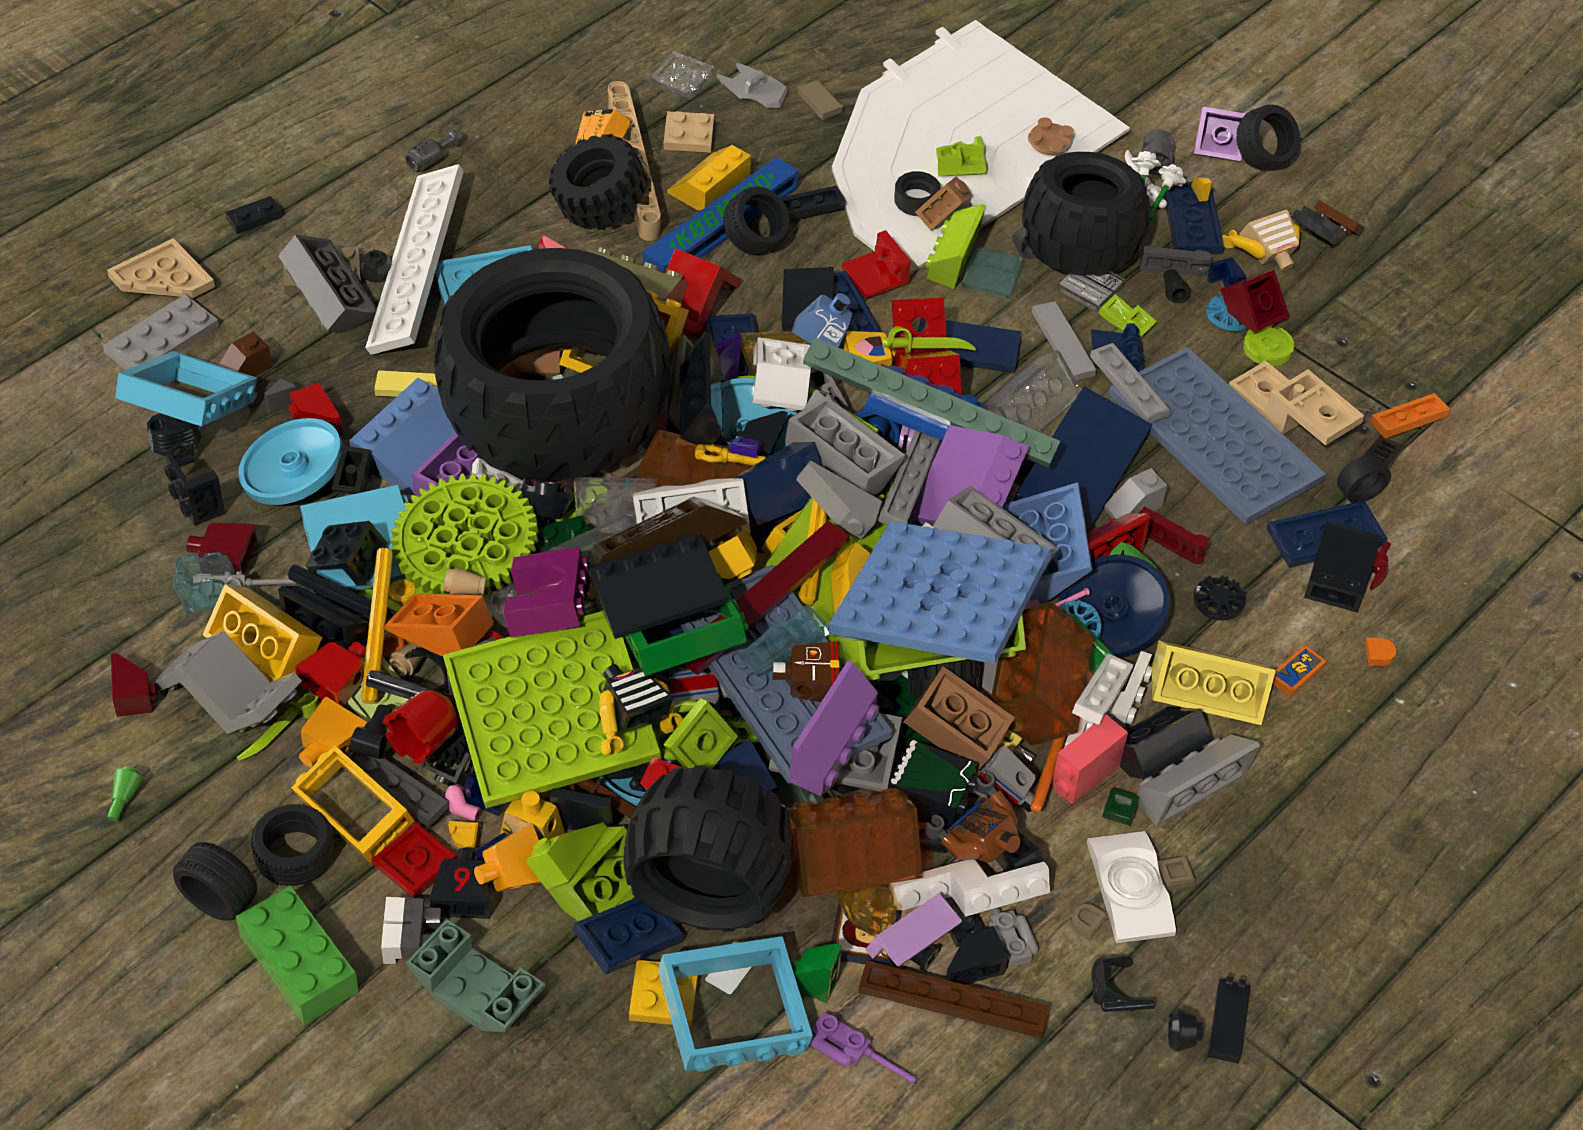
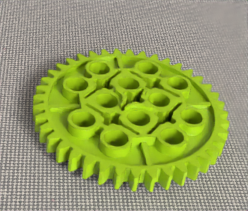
(457, 515)

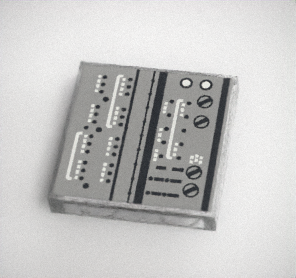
(1091, 289)

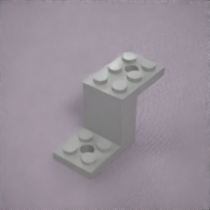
(227, 683)

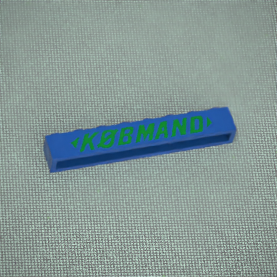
(706, 228)

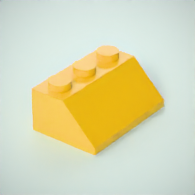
(712, 177)

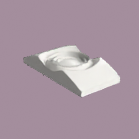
(723, 492)
(1132, 887)

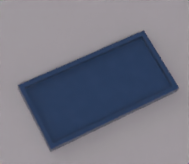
(1093, 450)

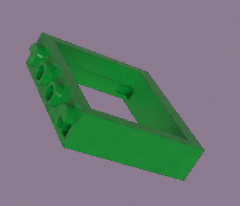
(693, 643)

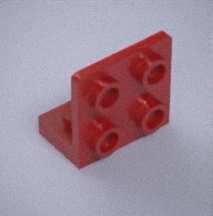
(881, 269)

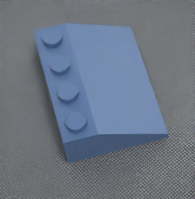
(405, 434)
(1061, 521)

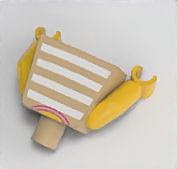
(1268, 239)

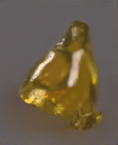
(868, 908)

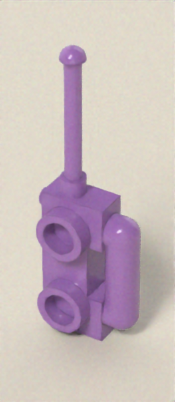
(852, 1043)

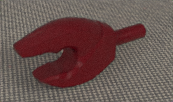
(1380, 566)

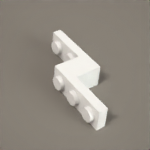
(1122, 708)
(971, 886)

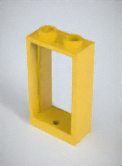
(383, 833)

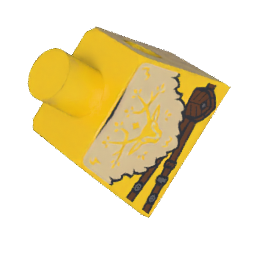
(534, 811)

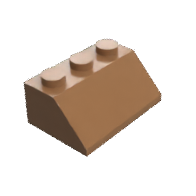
(959, 718)

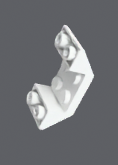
(780, 374)

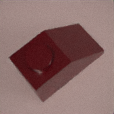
(130, 687)

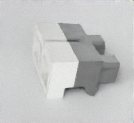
(405, 927)

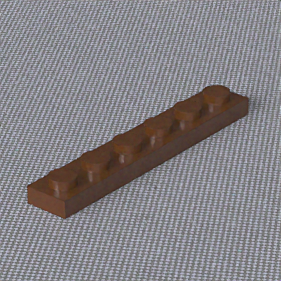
(953, 999)

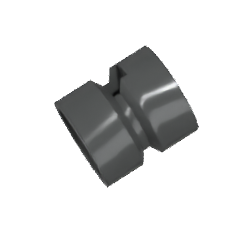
(1162, 145)

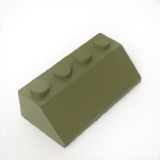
(666, 285)

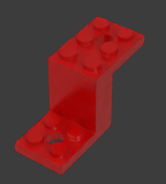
(703, 287)
(936, 364)

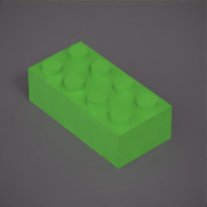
(297, 954)

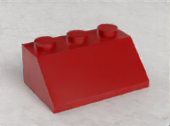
(1127, 529)

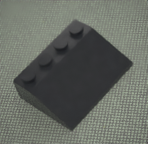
(657, 585)

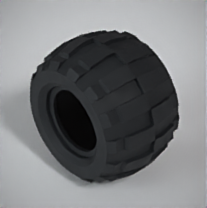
(1086, 213)

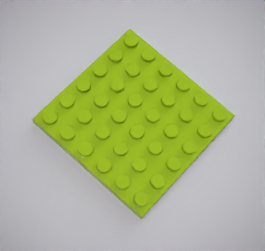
(536, 710)

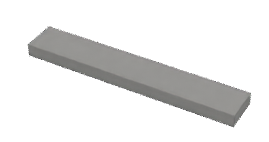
(909, 479)

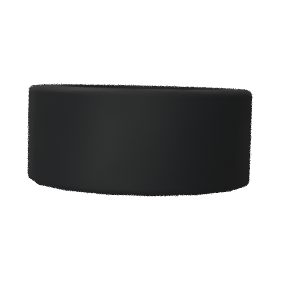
(914, 180)
(1363, 478)

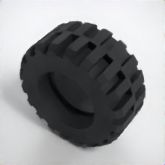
(608, 199)

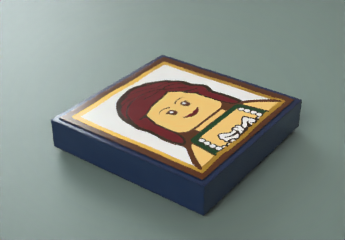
(855, 941)

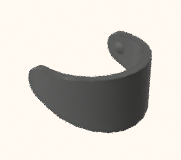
(1018, 238)

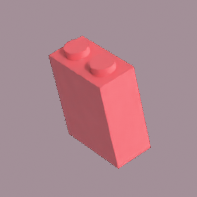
(1089, 759)

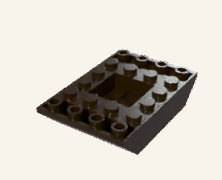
(685, 518)

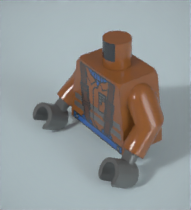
(983, 830)

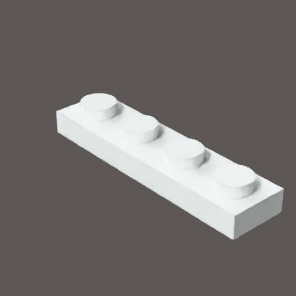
(1102, 689)

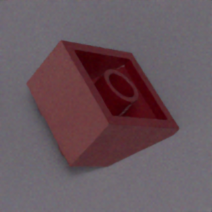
(1256, 301)

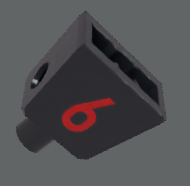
(458, 890)

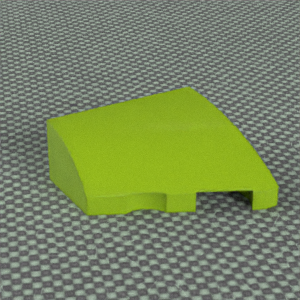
(961, 158)

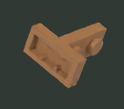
(943, 202)

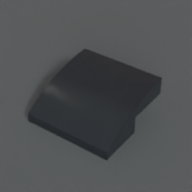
(1319, 225)

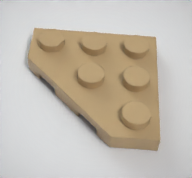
(162, 271)

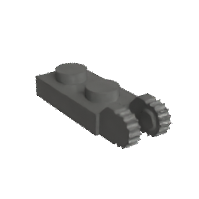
(1184, 262)

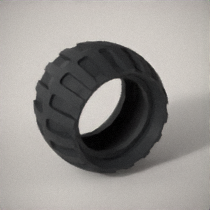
(708, 849)

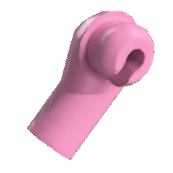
(458, 805)

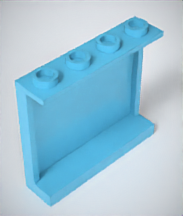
(376, 506)

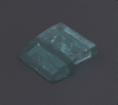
(992, 272)

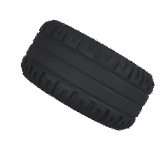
(1286, 131)
(773, 209)
(285, 821)
(215, 881)

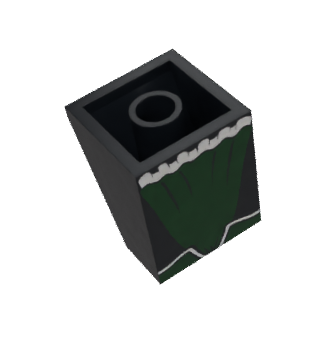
(935, 781)

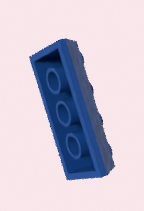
(910, 418)

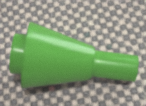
(124, 786)

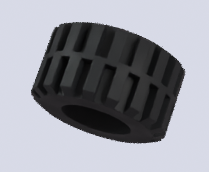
(921, 677)

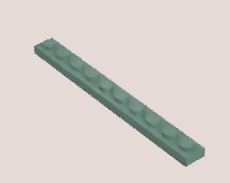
(925, 398)

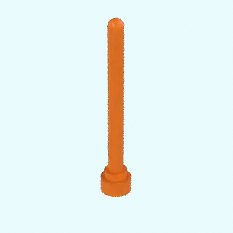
(1046, 775)

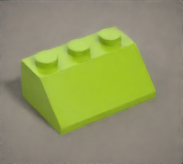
(955, 245)
(598, 880)

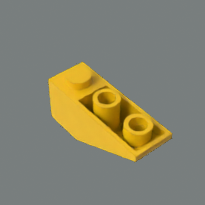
(845, 571)

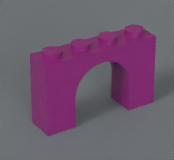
(560, 606)

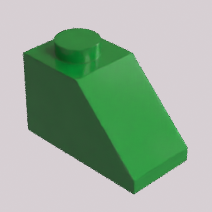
(818, 971)

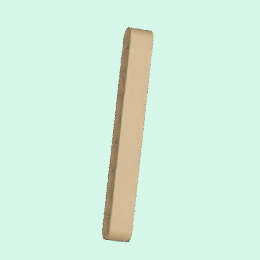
(647, 212)

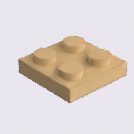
(688, 132)

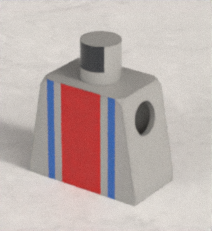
(689, 686)
(1010, 777)

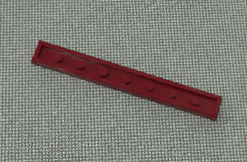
(782, 581)

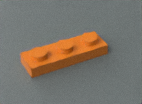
(1409, 415)

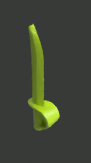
(922, 342)
(304, 707)

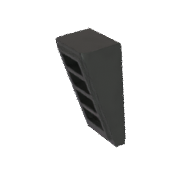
(1383, 447)

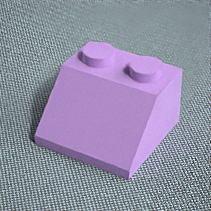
(1218, 134)

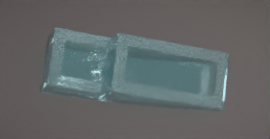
(776, 643)

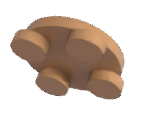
(1050, 137)

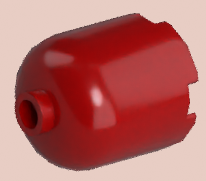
(422, 725)

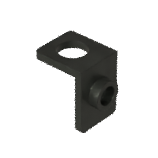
(460, 776)

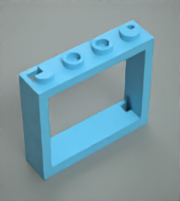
(145, 388)
(727, 958)

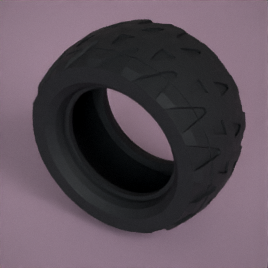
(542, 303)

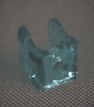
(204, 593)

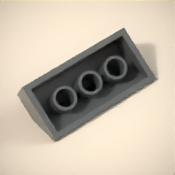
(327, 283)

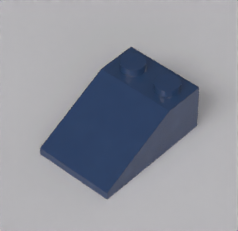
(772, 483)

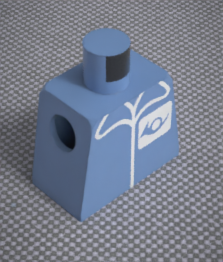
(824, 320)

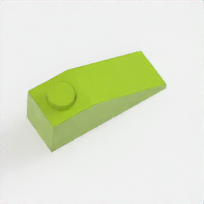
(558, 858)

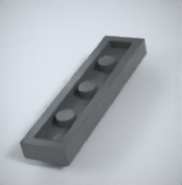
(411, 794)

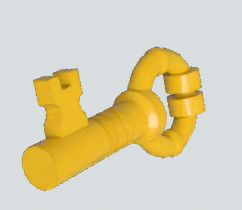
(724, 455)

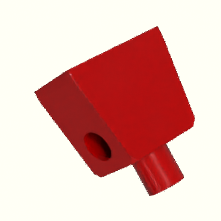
(333, 671)

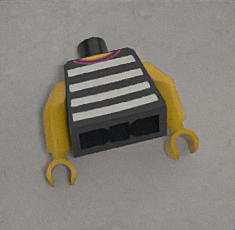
(633, 702)

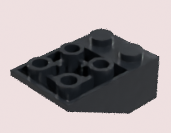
(1342, 566)

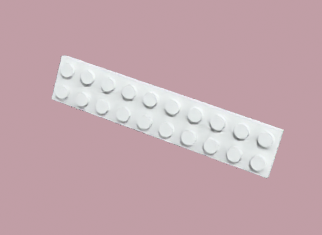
(415, 260)

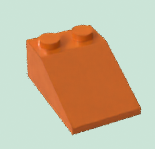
(442, 621)

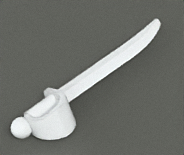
(1152, 191)

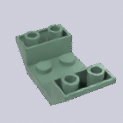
(470, 981)

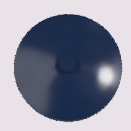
(1128, 599)

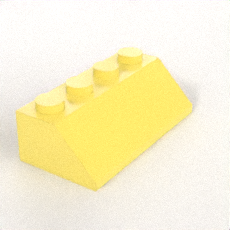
(1211, 682)

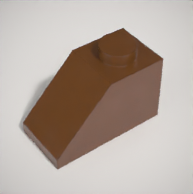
(247, 355)

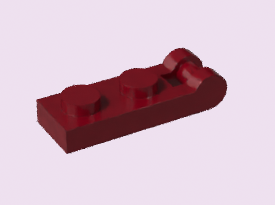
(1176, 538)

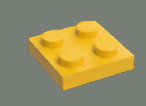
(648, 998)

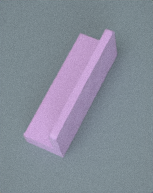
(915, 931)

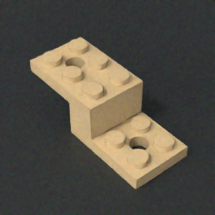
(1297, 402)

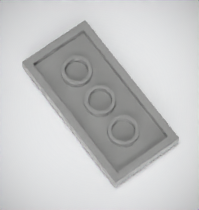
(162, 332)

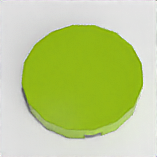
(1269, 345)

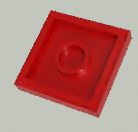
(413, 860)

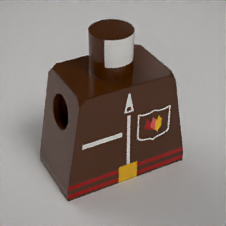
(810, 670)

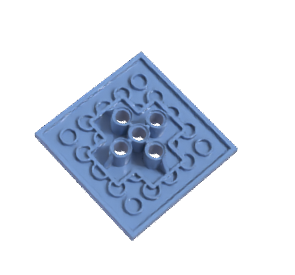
(941, 592)

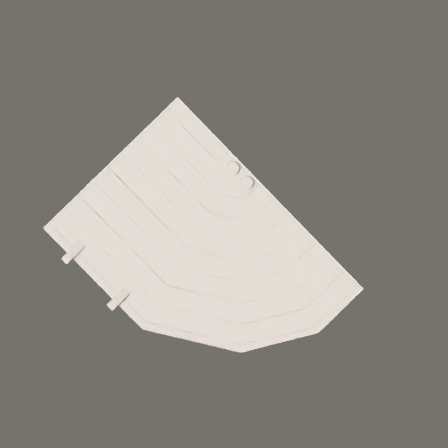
(947, 95)

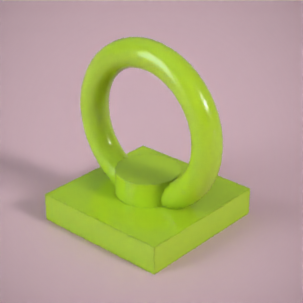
(699, 738)

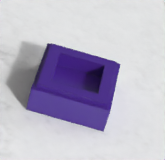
(746, 447)

